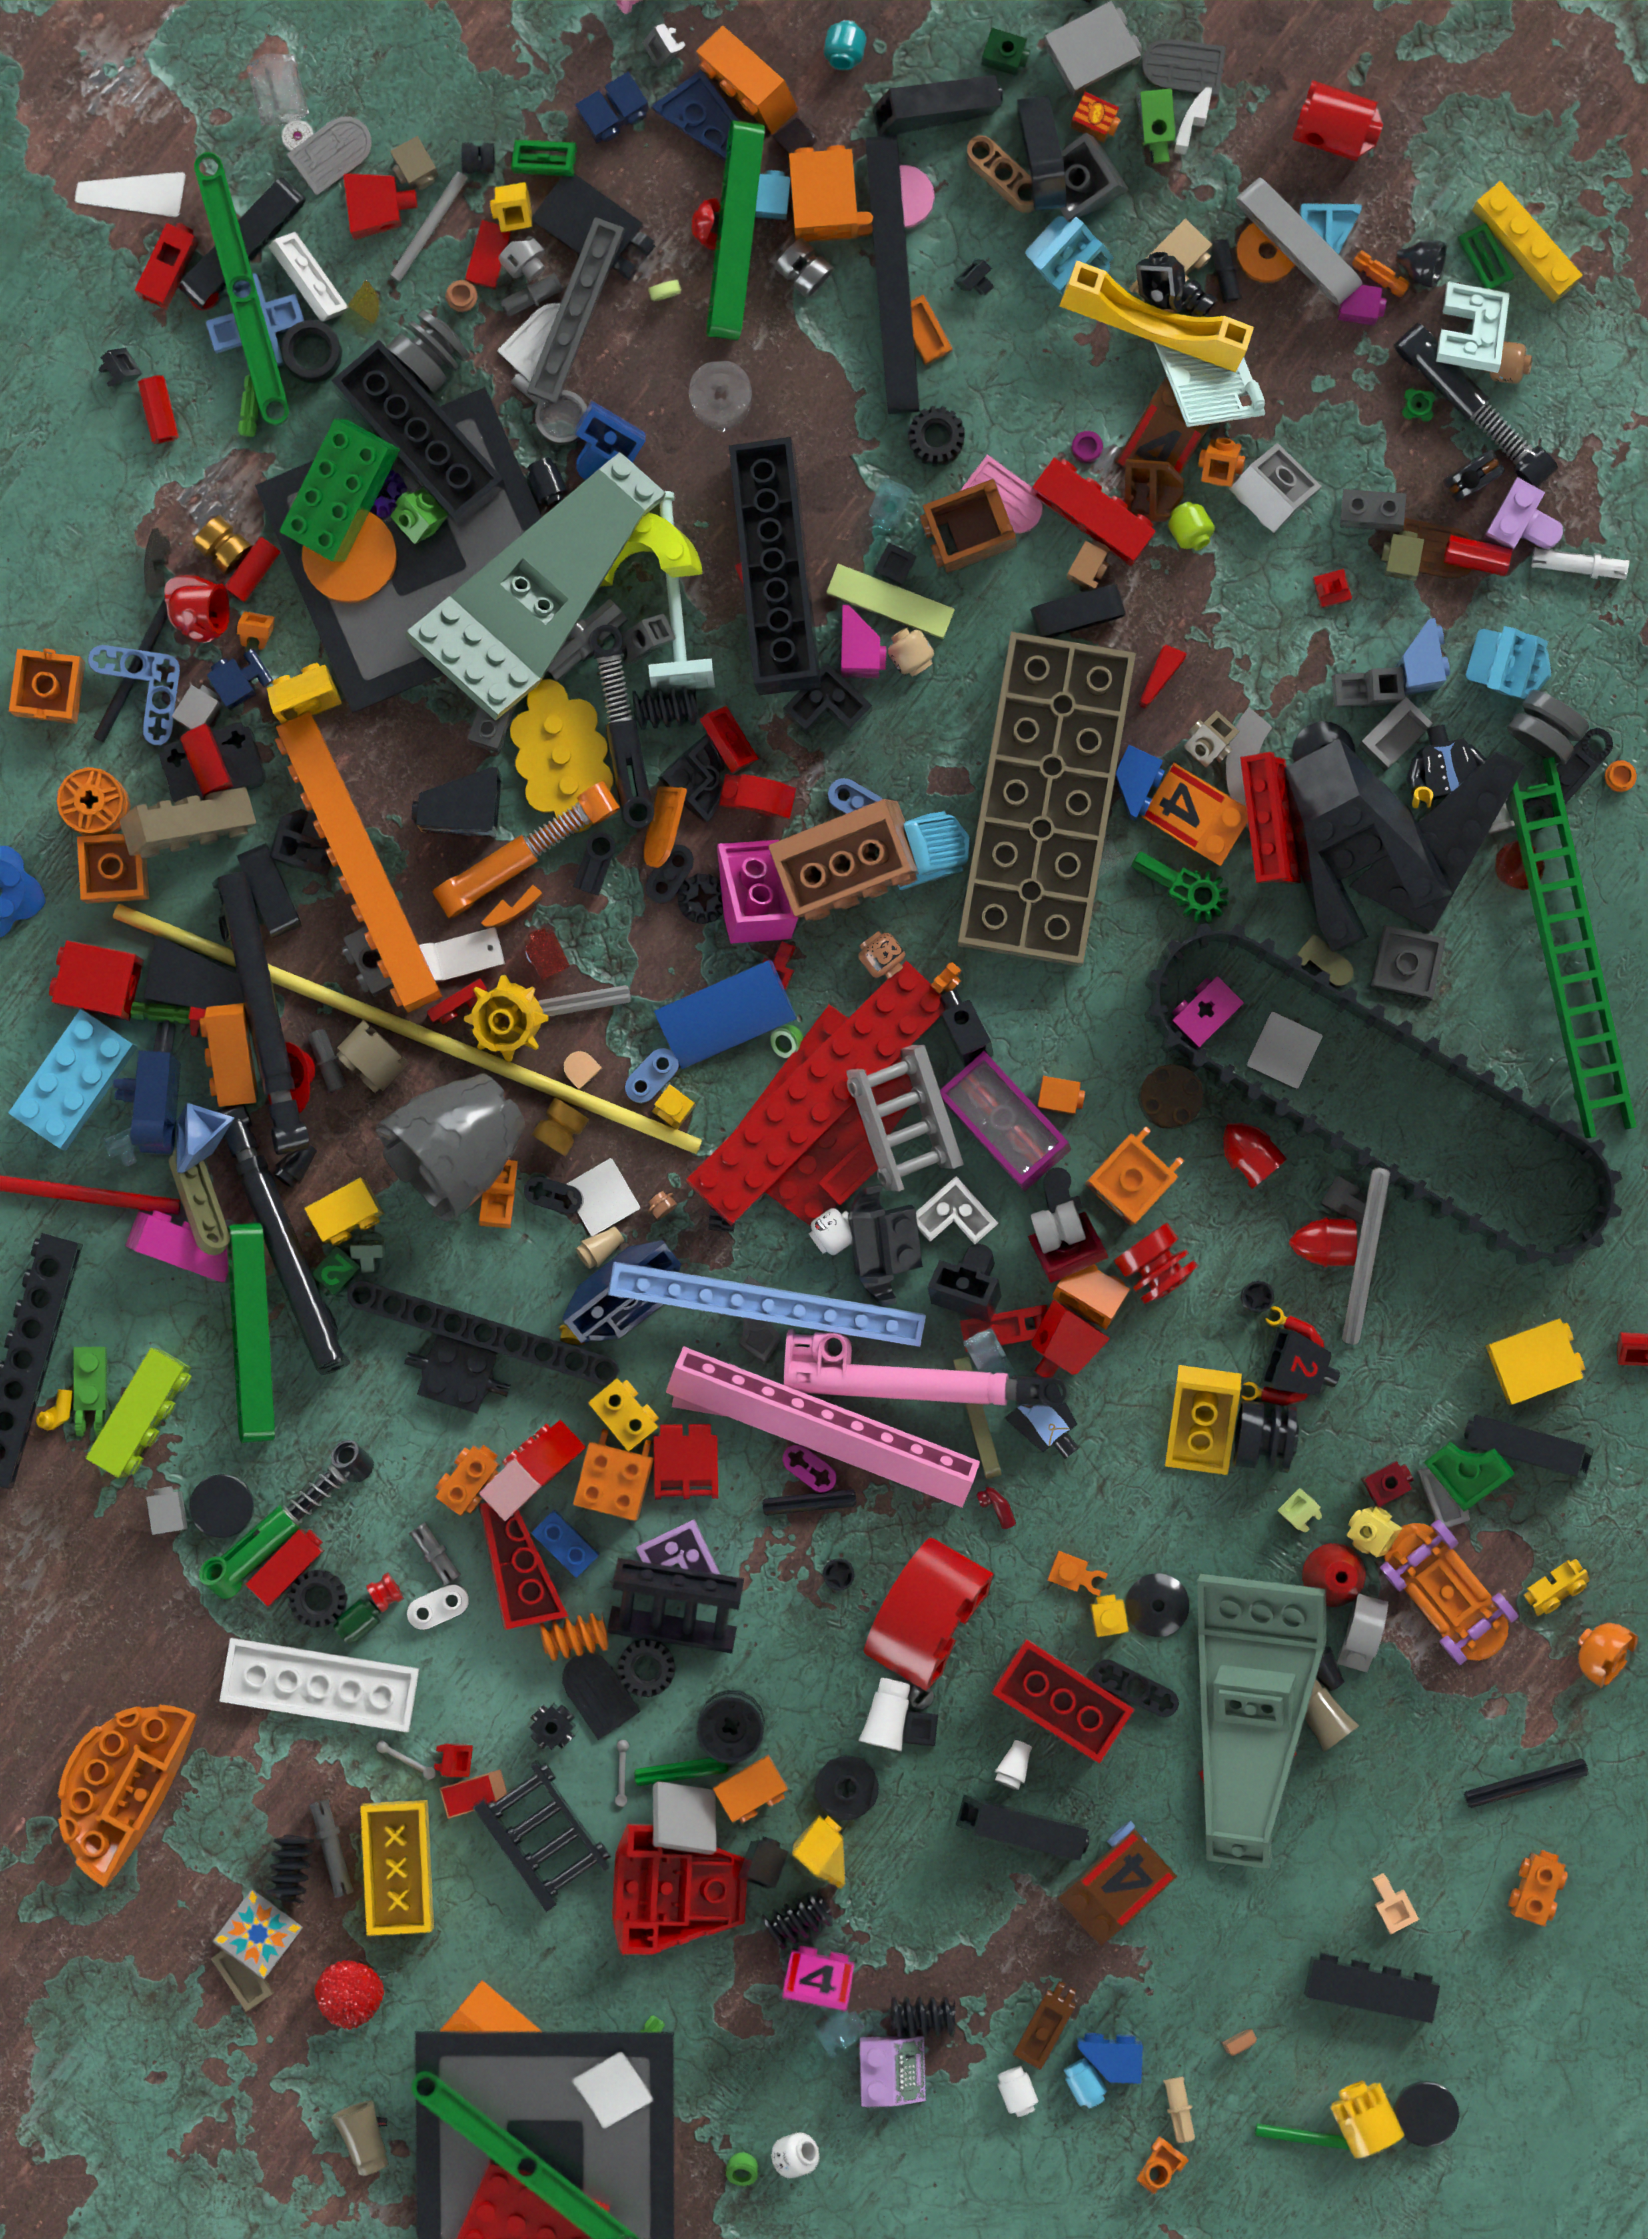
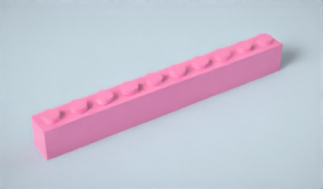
(822, 1427)

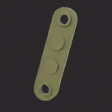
(201, 1207)

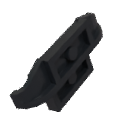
(882, 1243)

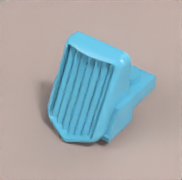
(1061, 246)
(1509, 662)
(937, 846)

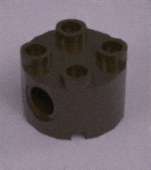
(1170, 1096)

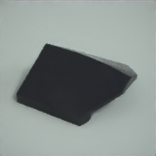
(299, 843)

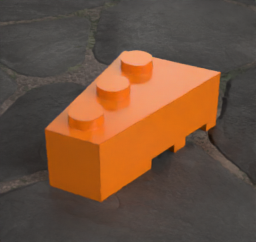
(747, 79)

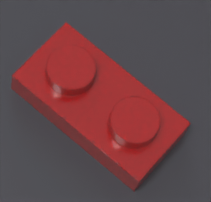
(729, 739)
(447, 1009)

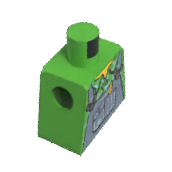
(1156, 108)

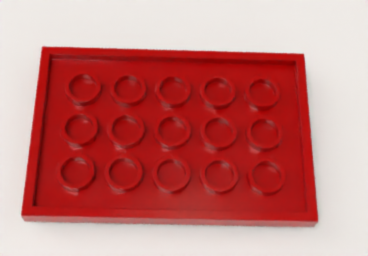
(798, 1186)

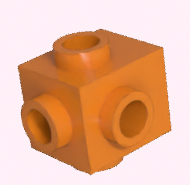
(1221, 462)

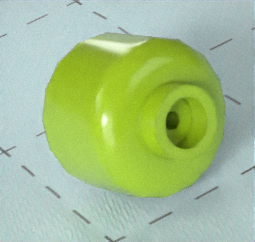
(1191, 526)

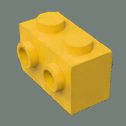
(619, 1418)

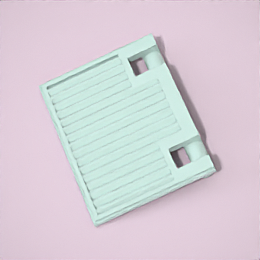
(1208, 391)

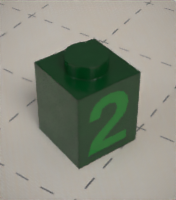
(335, 1272)

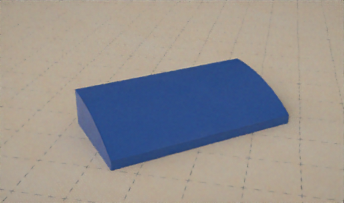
(725, 1014)

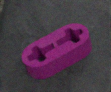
(803, 1474)

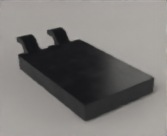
(571, 211)

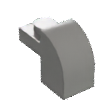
(1363, 1632)

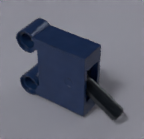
(153, 1094)

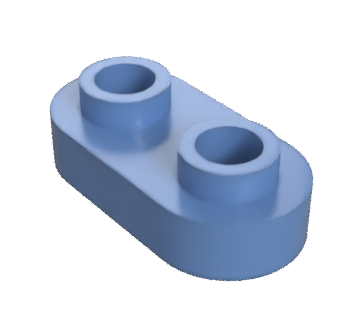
(858, 798)
(652, 1076)

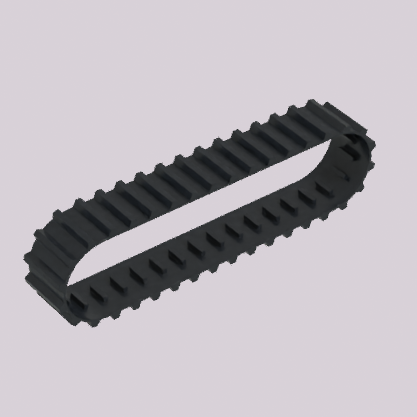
(1427, 1050)

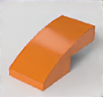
(504, 914)
(499, 1199)

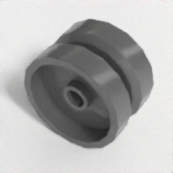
(1548, 726)

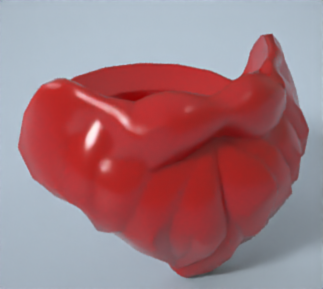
(702, 222)

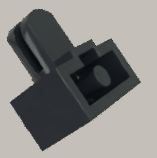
(967, 1286)

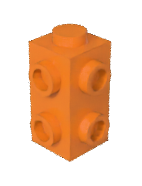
(474, 1471)
(1538, 1887)

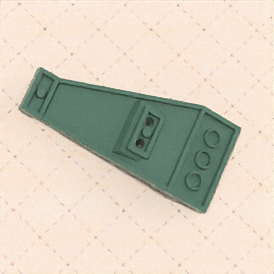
(494, 634)

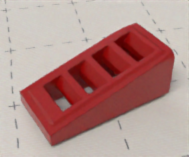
(1164, 668)

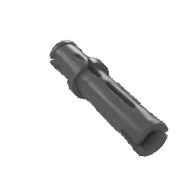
(331, 1847)

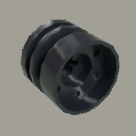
(1265, 1436)
(726, 1744)

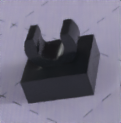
(975, 277)
(120, 366)

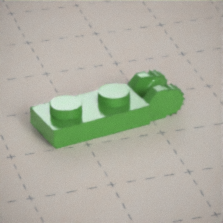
(90, 1386)

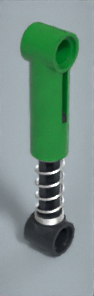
(226, 1573)

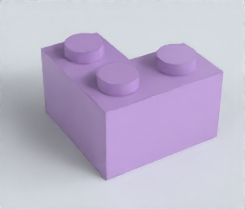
(681, 1546)

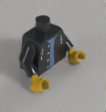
(1441, 766)

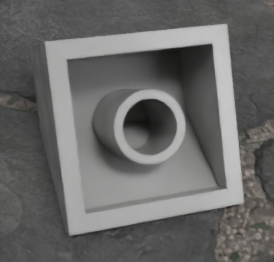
(1275, 487)

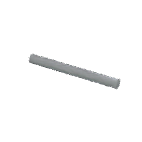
(428, 227)

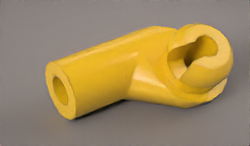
(57, 1414)

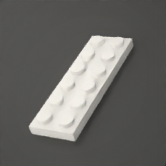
(319, 1684)

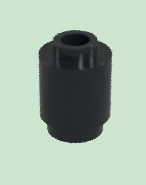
(547, 482)

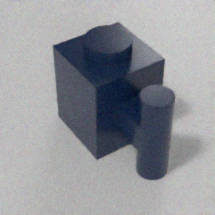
(234, 683)

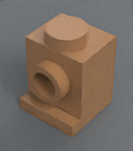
(1089, 565)

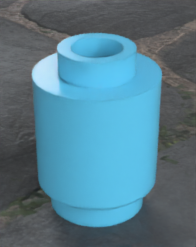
(1085, 2083)

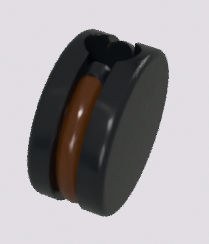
(1473, 475)

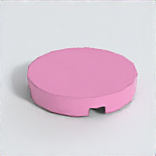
(916, 195)

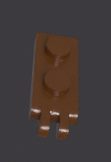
(1045, 2026)

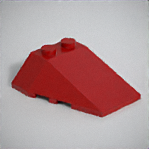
(672, 1894)

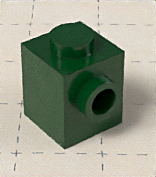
(1005, 52)

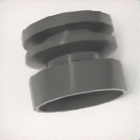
(428, 351)

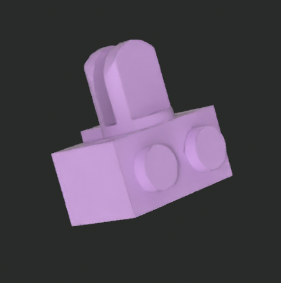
(1521, 519)

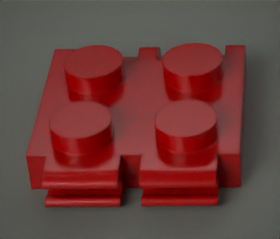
(686, 1461)

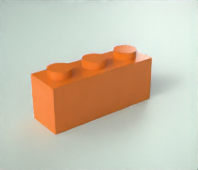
(229, 1055)

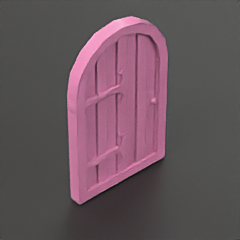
(1021, 507)

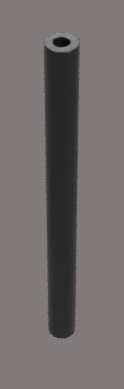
(136, 666)

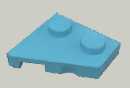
(1331, 221)

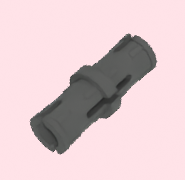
(434, 1553)

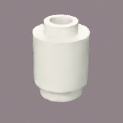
(1017, 2091)

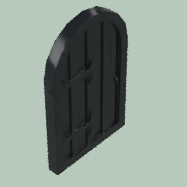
(597, 1693)

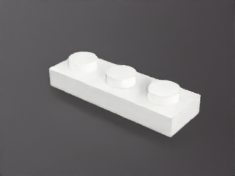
(308, 277)

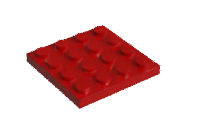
(513, 2211)

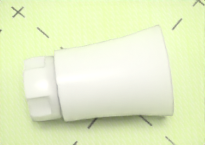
(887, 1715)

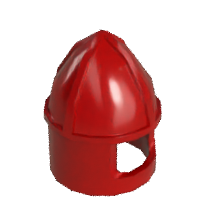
(1251, 1152)
(1327, 1242)

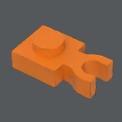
(947, 980)
(1072, 1572)

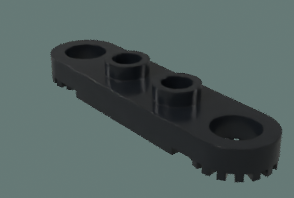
(1574, 772)

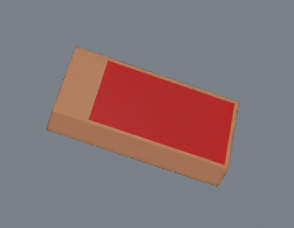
(462, 1795)

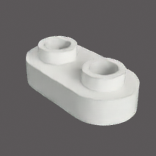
(437, 1606)

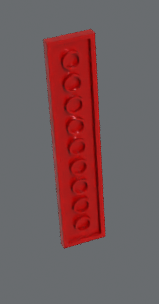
(815, 1094)

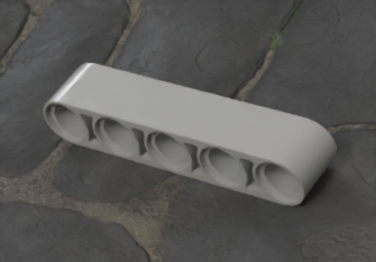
(1298, 241)

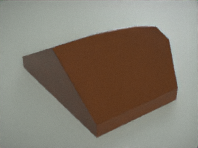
(1152, 488)

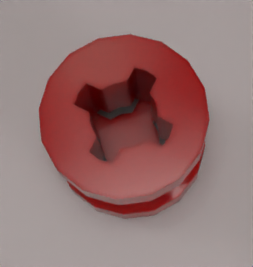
(385, 1592)

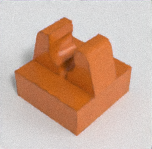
(255, 626)

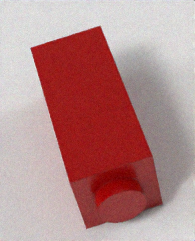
(167, 265)
(286, 1566)

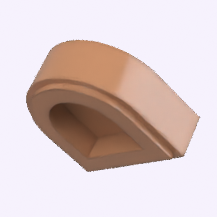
(1239, 2042)

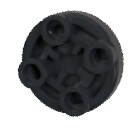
(221, 1506)
(1427, 2113)

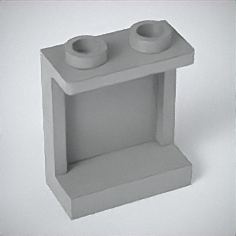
(1092, 47)

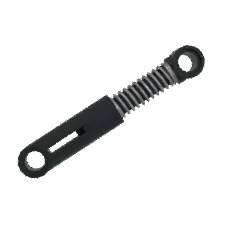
(1419, 350)
(622, 730)

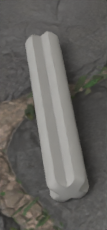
(585, 1000)

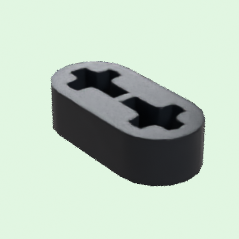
(555, 1187)

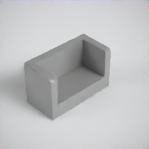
(1395, 734)

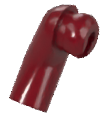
(1000, 1505)

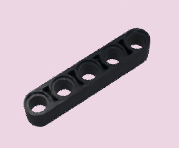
(257, 228)

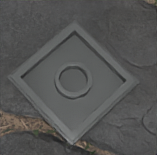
(1408, 962)

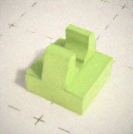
(1299, 1510)

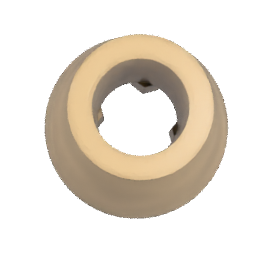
(599, 1247)

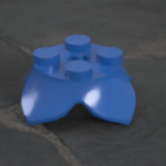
(20, 894)

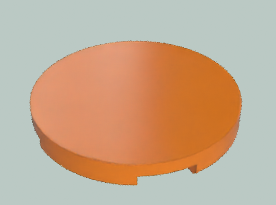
(364, 570)

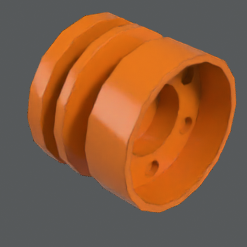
(105, 814)

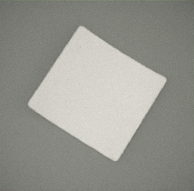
(1284, 1050)
(605, 1197)
(613, 2090)

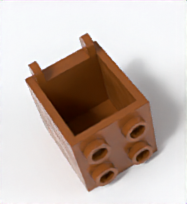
(976, 523)

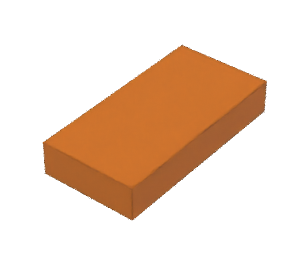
(928, 335)

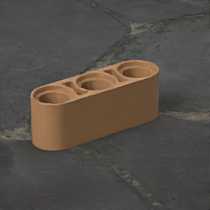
(997, 160)

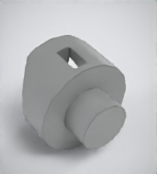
(525, 258)

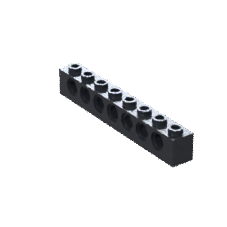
(66, 1255)

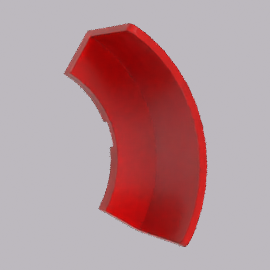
(924, 1610)

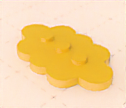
(559, 749)

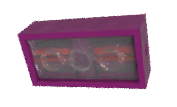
(1004, 1121)

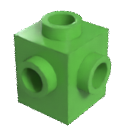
(418, 514)

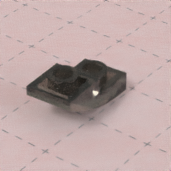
(155, 555)

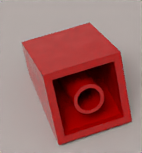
(96, 979)

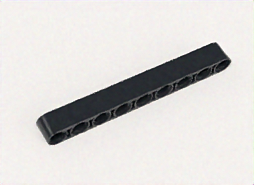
(892, 274)
(469, 1325)

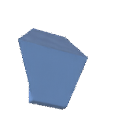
(198, 1135)

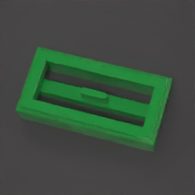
(543, 169)
(1474, 262)

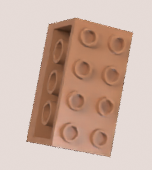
(828, 850)

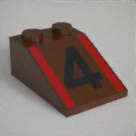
(1163, 433)
(1116, 1887)

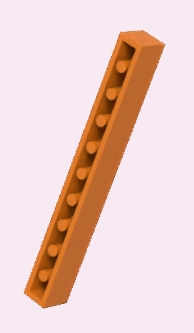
(358, 861)

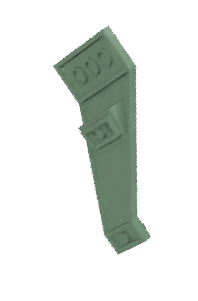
(1261, 1649)

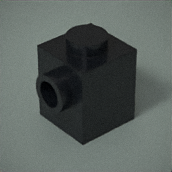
(763, 1863)

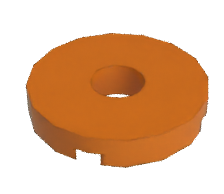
(1256, 266)

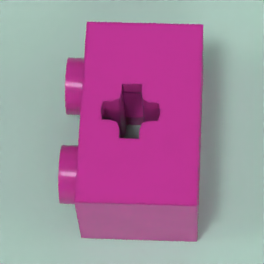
(1223, 1003)

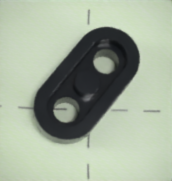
(670, 875)

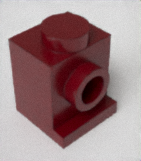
(1376, 1483)

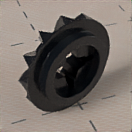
(694, 911)

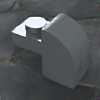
(1368, 689)

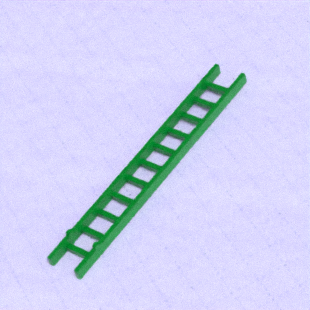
(1595, 972)

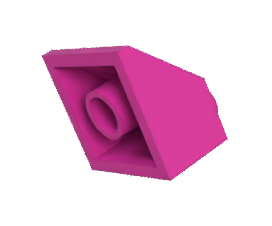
(860, 647)

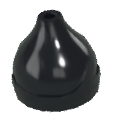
(1424, 261)

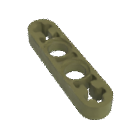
(980, 1429)

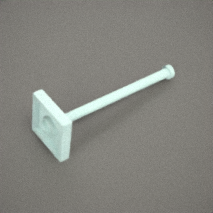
(680, 672)

